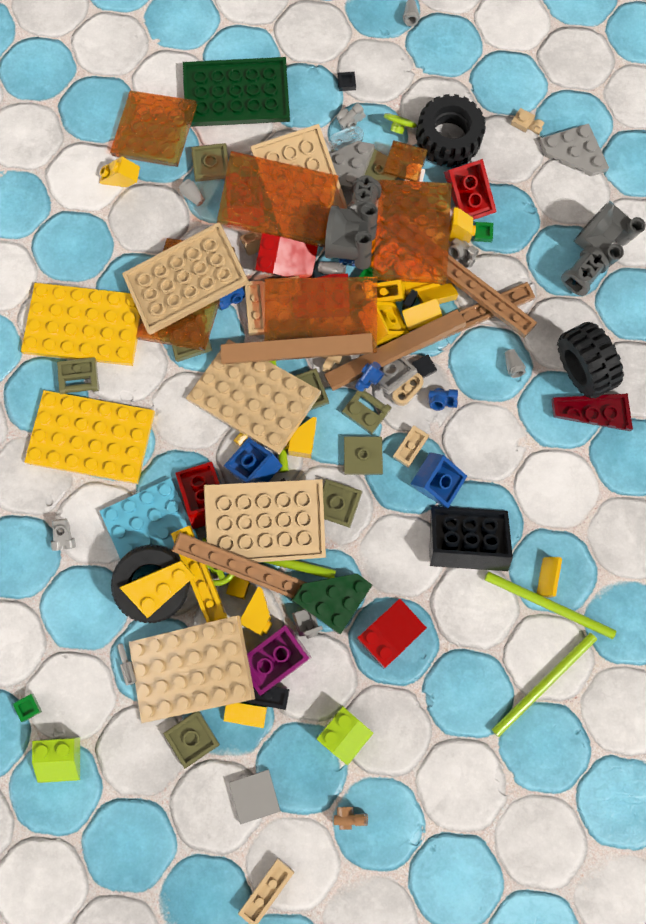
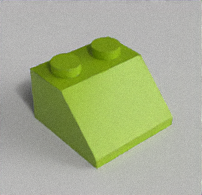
(344, 735)
(56, 759)

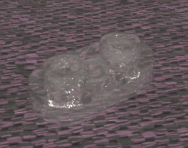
(345, 137)

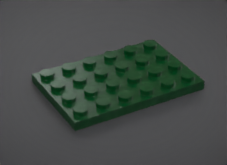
(237, 91)

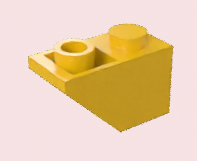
(119, 173)

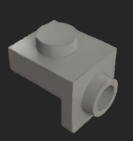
(306, 624)

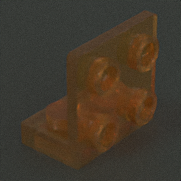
(405, 161)

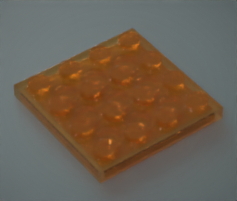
(153, 128)

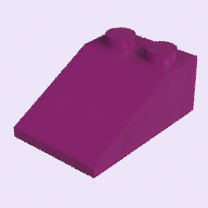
(276, 659)

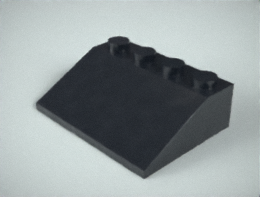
(470, 538)

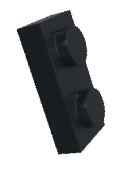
(274, 697)

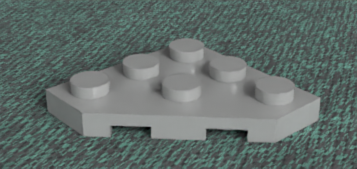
(576, 149)
(351, 162)

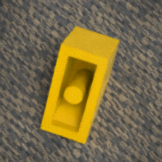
(461, 226)
(391, 291)
(302, 440)

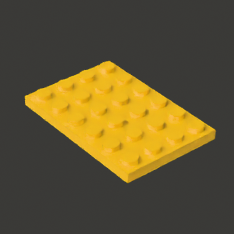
(81, 324)
(90, 437)

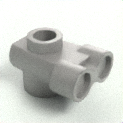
(350, 118)
(462, 250)
(62, 540)

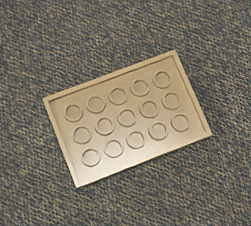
(302, 149)
(185, 278)
(255, 399)
(267, 519)
(191, 669)

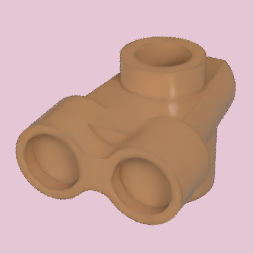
(345, 818)

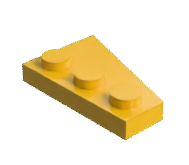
(156, 588)

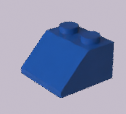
(253, 463)
(439, 479)

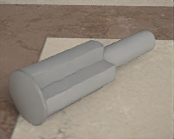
(126, 667)

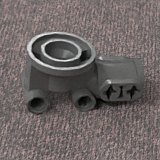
(353, 229)
(598, 251)

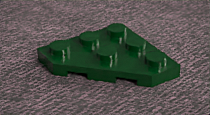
(333, 599)

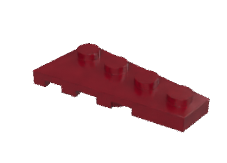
(603, 411)

